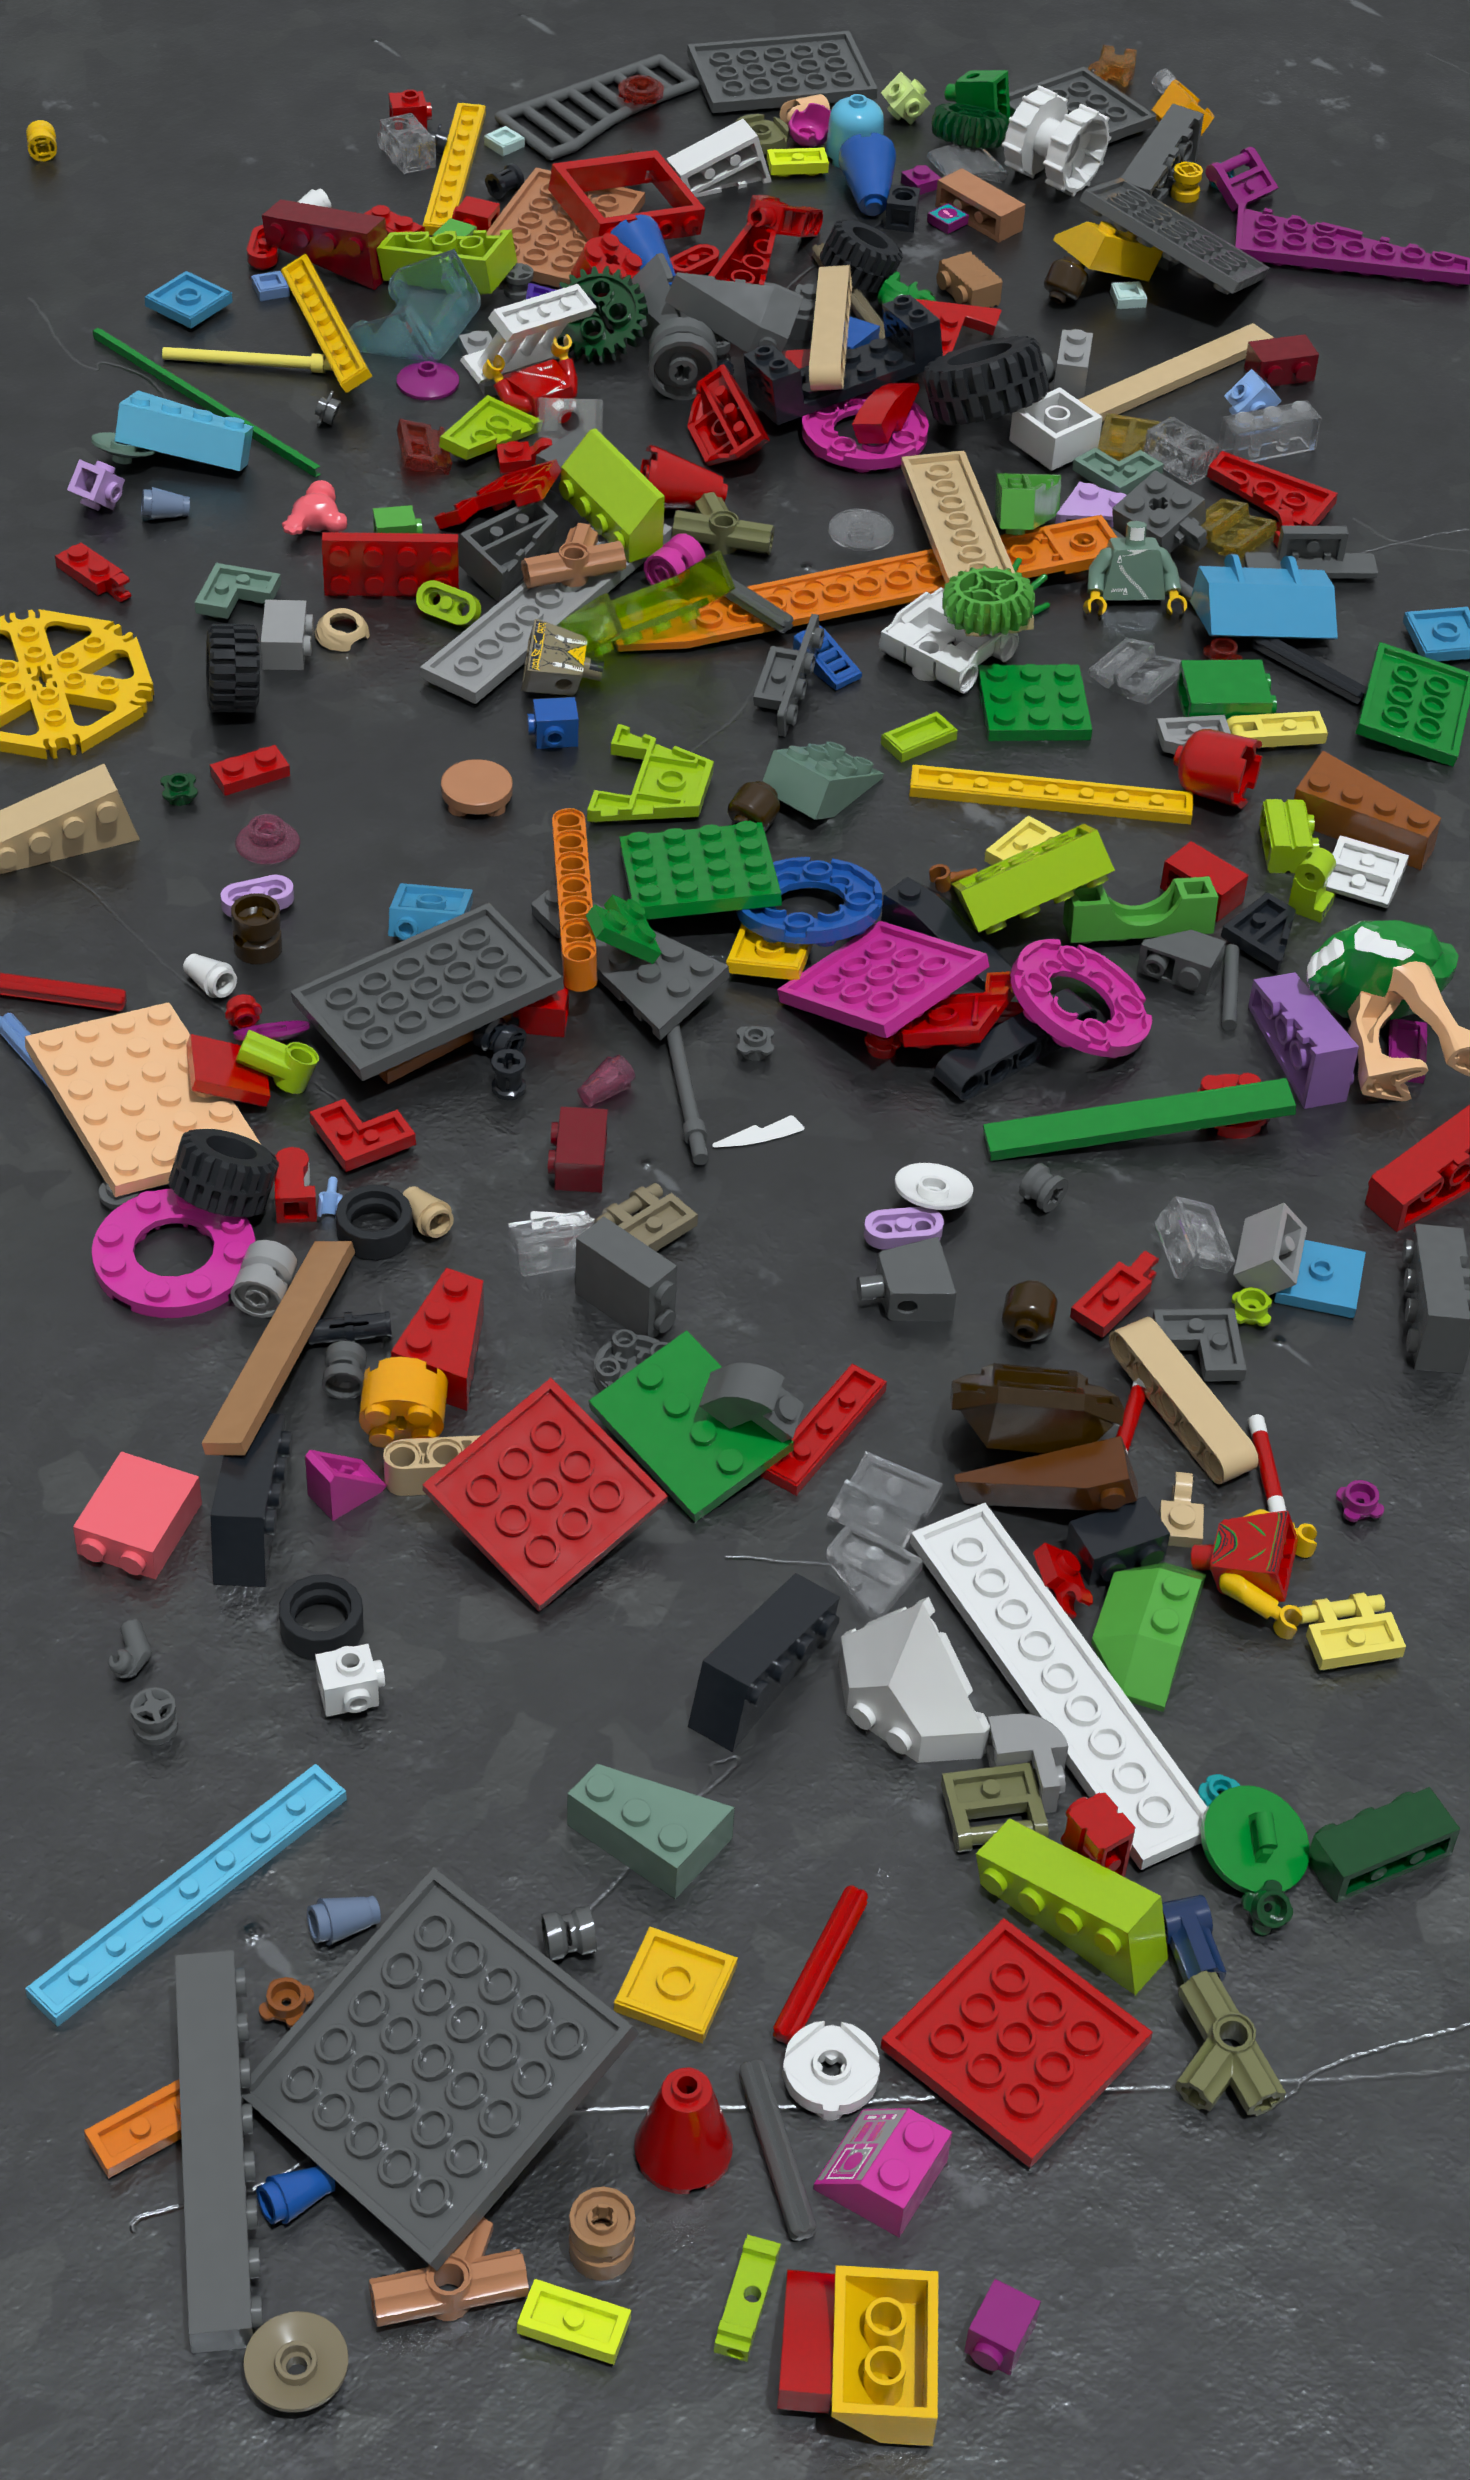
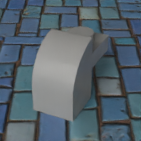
(1033, 1740)

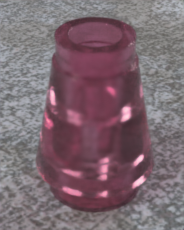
(608, 1079)

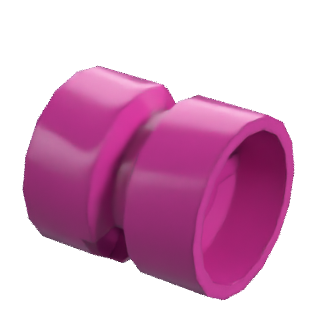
(673, 558)

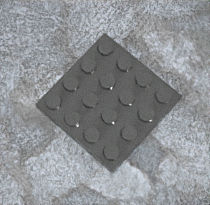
(1087, 88)

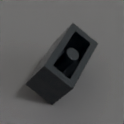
(1117, 1540)

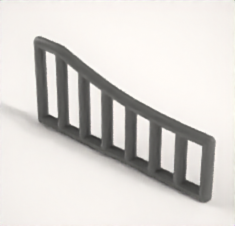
(575, 93)

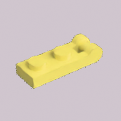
(1281, 728)

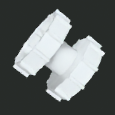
(1062, 143)

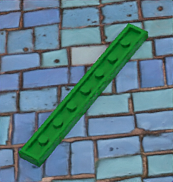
(1139, 1119)

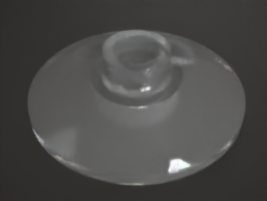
(861, 529)

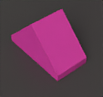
(339, 1482)

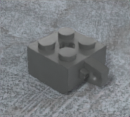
(1169, 511)

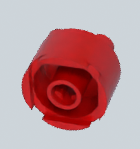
(607, 252)

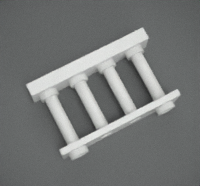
(523, 329)

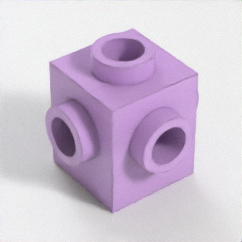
(96, 484)

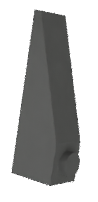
(737, 310)

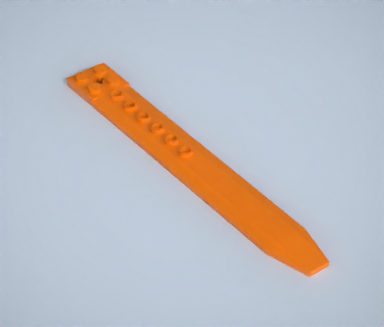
(878, 585)

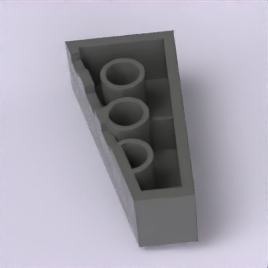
(1171, 142)

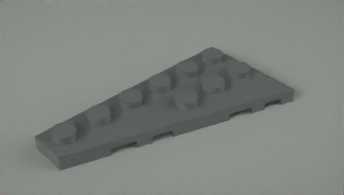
(657, 991)

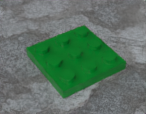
(1034, 702)

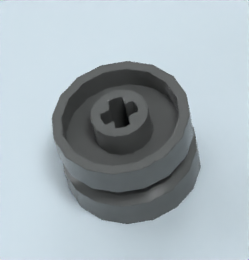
(680, 356)

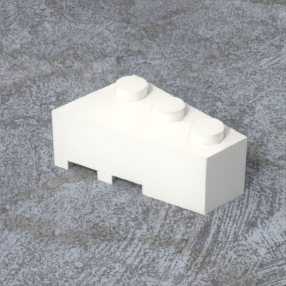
(722, 161)

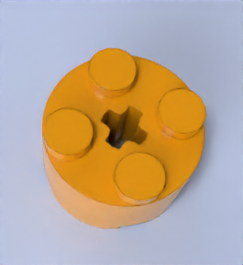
(402, 1401)

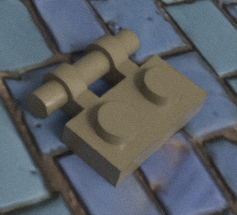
(657, 1219)

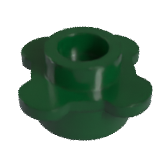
(179, 788)
(1280, 1910)

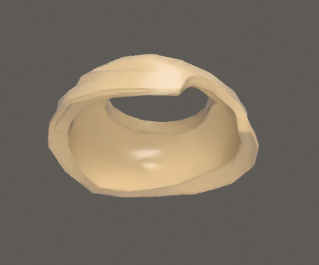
(339, 640)

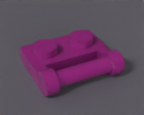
(1247, 186)

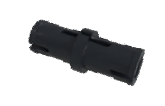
(351, 1328)

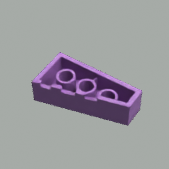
(1304, 1039)

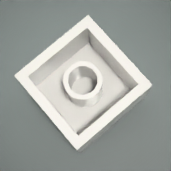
(1056, 429)

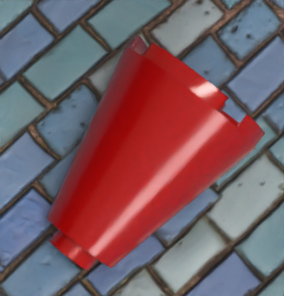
(680, 479)
(684, 2135)

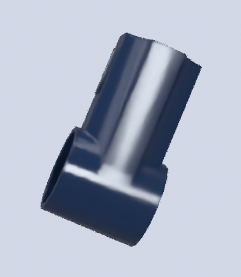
(1190, 1936)

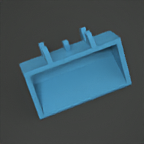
(1265, 601)

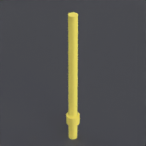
(316, 362)

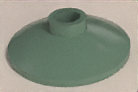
(121, 452)

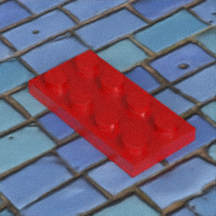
(387, 562)

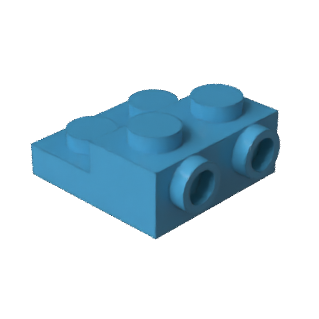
(424, 907)

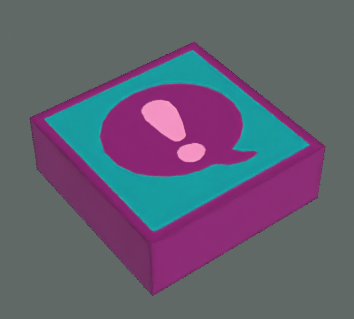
(947, 218)

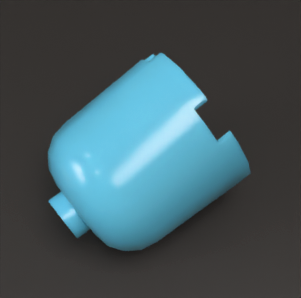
(849, 118)

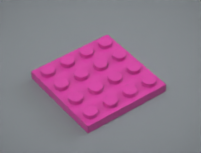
(883, 979)

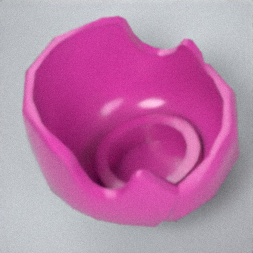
(810, 126)

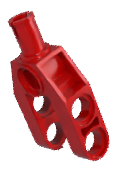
(784, 219)

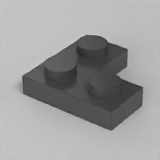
(1212, 1334)

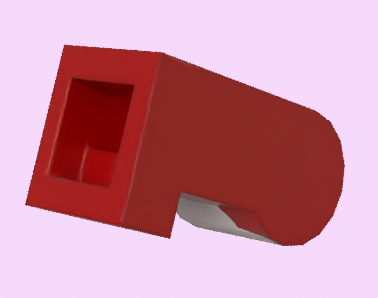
(293, 1196)

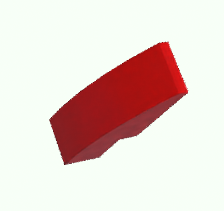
(884, 412)
(807, 2342)

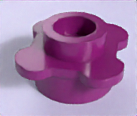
(1360, 1500)

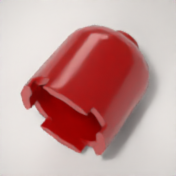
(1219, 766)

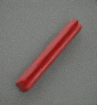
(62, 992)
(820, 1964)

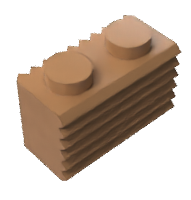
(969, 281)

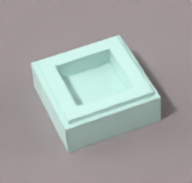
(504, 141)
(1128, 295)

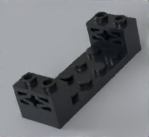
(908, 346)

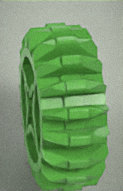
(988, 601)

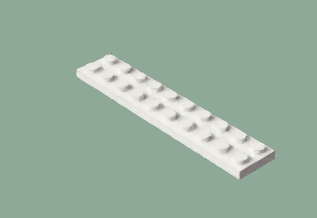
(1062, 1680)

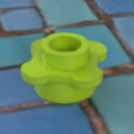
(1252, 1306)

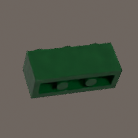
(1382, 1844)

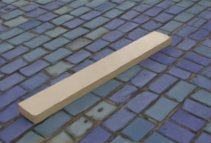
(1174, 372)

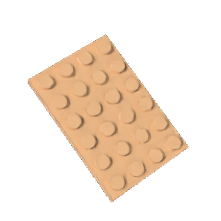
(130, 1092)

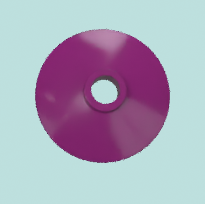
(427, 380)
(277, 1031)

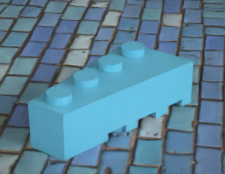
(183, 431)

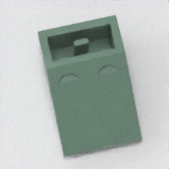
(819, 778)

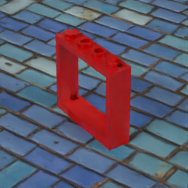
(573, 178)

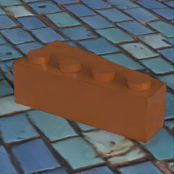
(1366, 810)

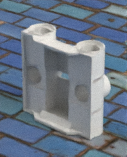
(922, 640)

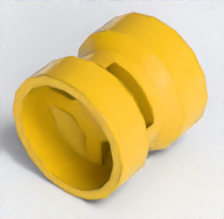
(41, 140)
(1186, 186)

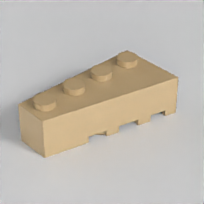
(64, 822)

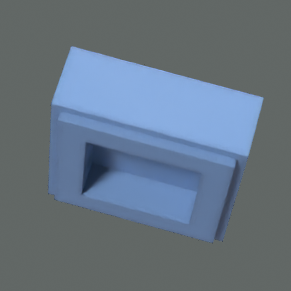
(270, 285)

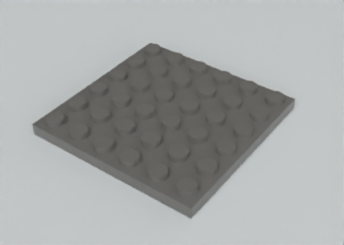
(437, 2066)

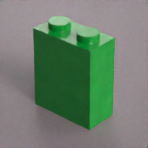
(1224, 688)

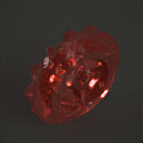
(641, 90)

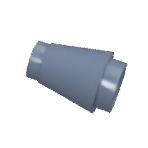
(163, 504)
(341, 1917)

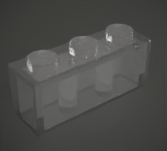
(1271, 431)

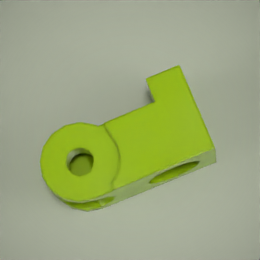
(1310, 883)

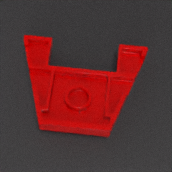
(954, 316)
(522, 485)
(960, 1017)

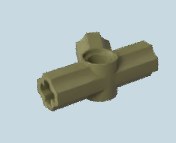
(721, 528)
(1218, 2063)

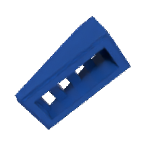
(838, 659)

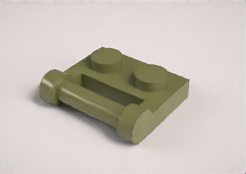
(989, 1794)

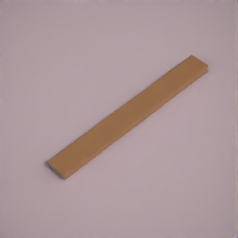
(278, 1349)

